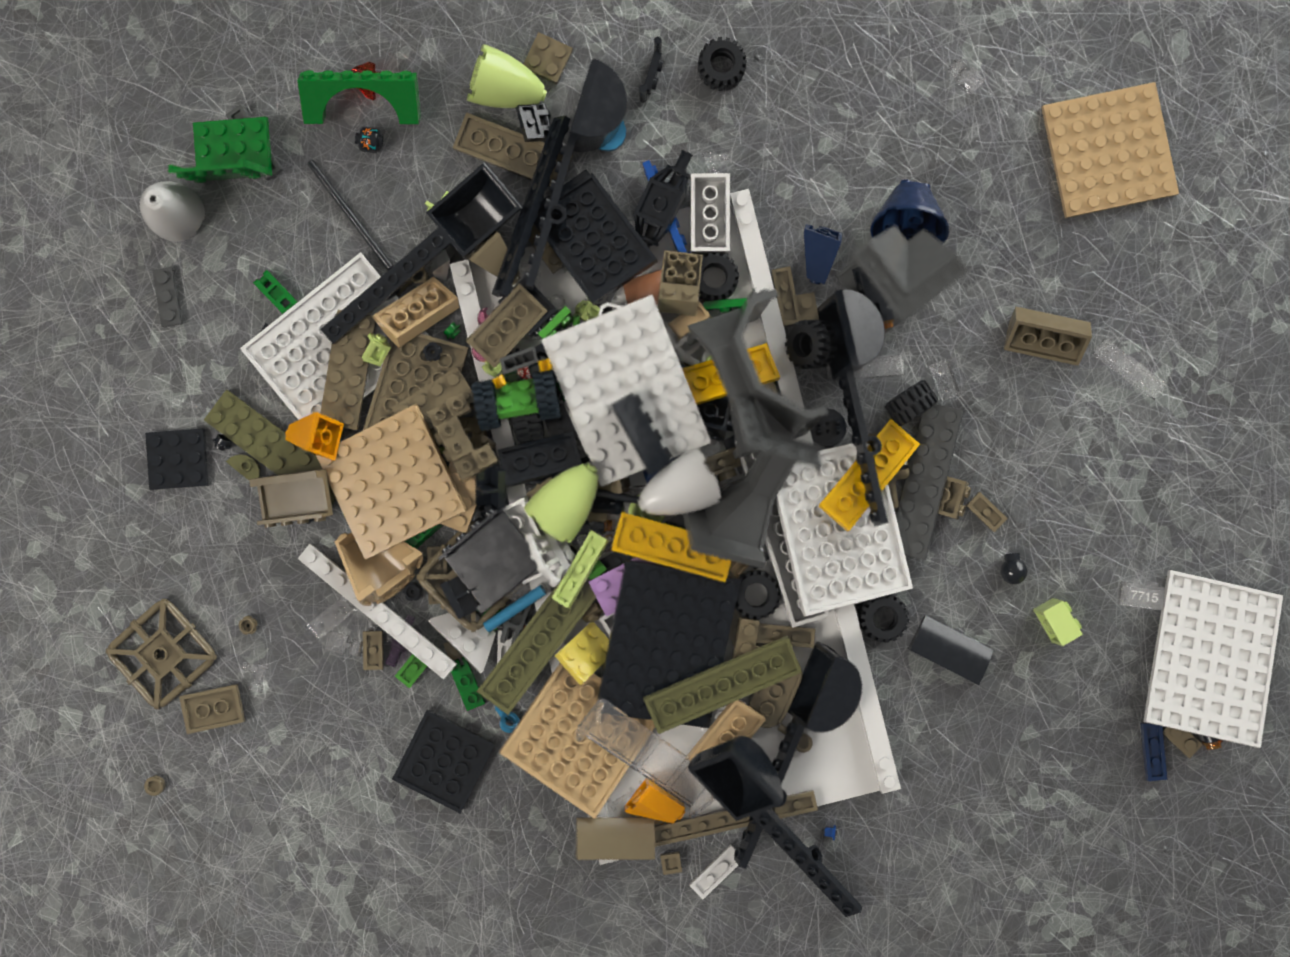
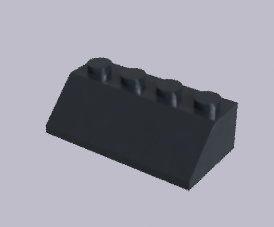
(641, 434)

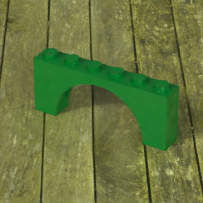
(397, 88)

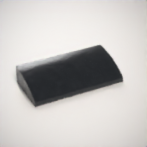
(951, 649)

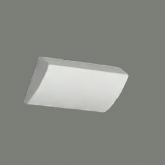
(526, 526)

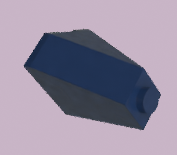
(820, 252)

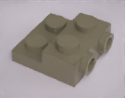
(953, 498)

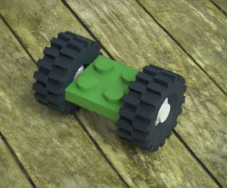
(516, 399)

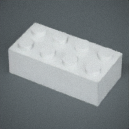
(710, 213)

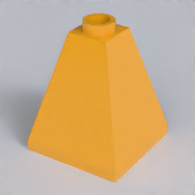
(316, 434)

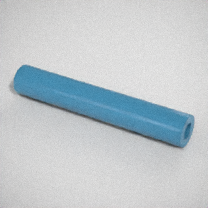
(514, 608)

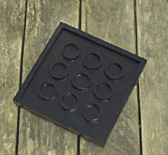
(443, 761)

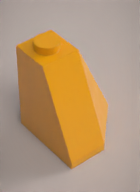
(654, 803)

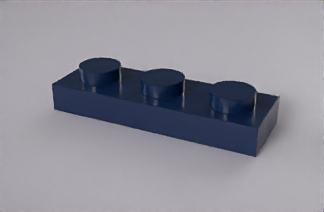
(1153, 752)

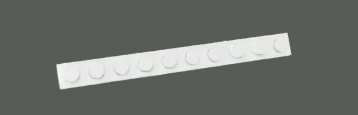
(379, 613)

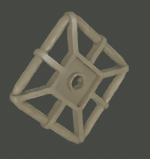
(423, 577)
(148, 653)

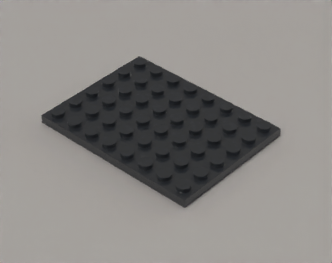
(663, 632)

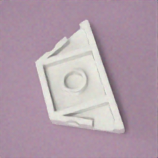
(471, 645)

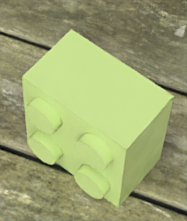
(1058, 621)

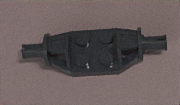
(662, 201)

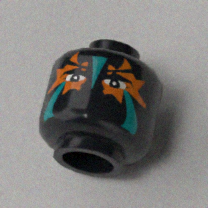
(369, 139)

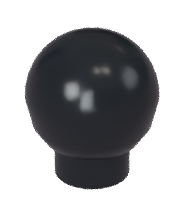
(1013, 569)

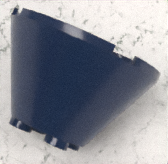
(911, 210)

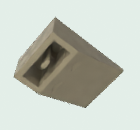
(680, 283)

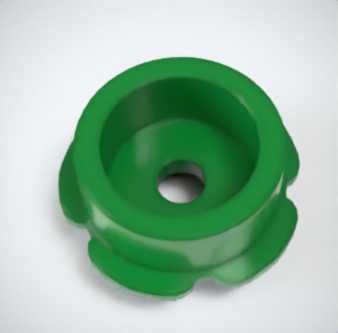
(452, 331)

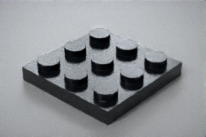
(176, 459)

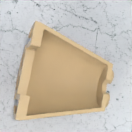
(380, 575)

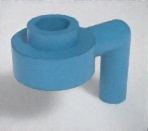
(512, 718)

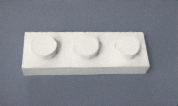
(714, 872)

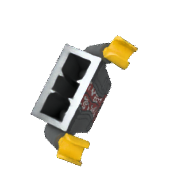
(520, 366)

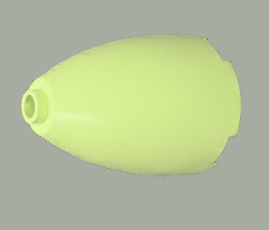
(503, 81)
(565, 502)

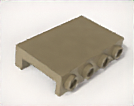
(293, 498)

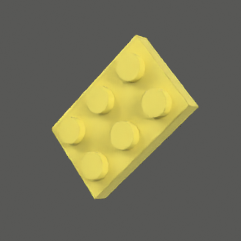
(584, 652)

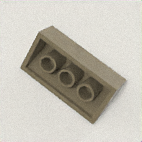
(1047, 336)

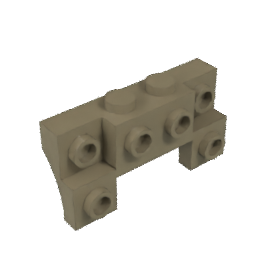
(455, 441)

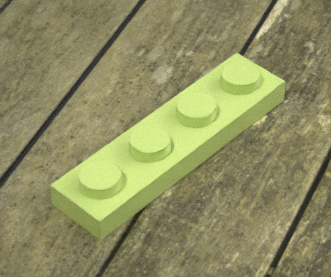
(580, 569)

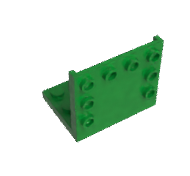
(229, 150)

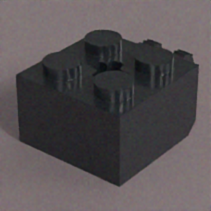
(715, 417)

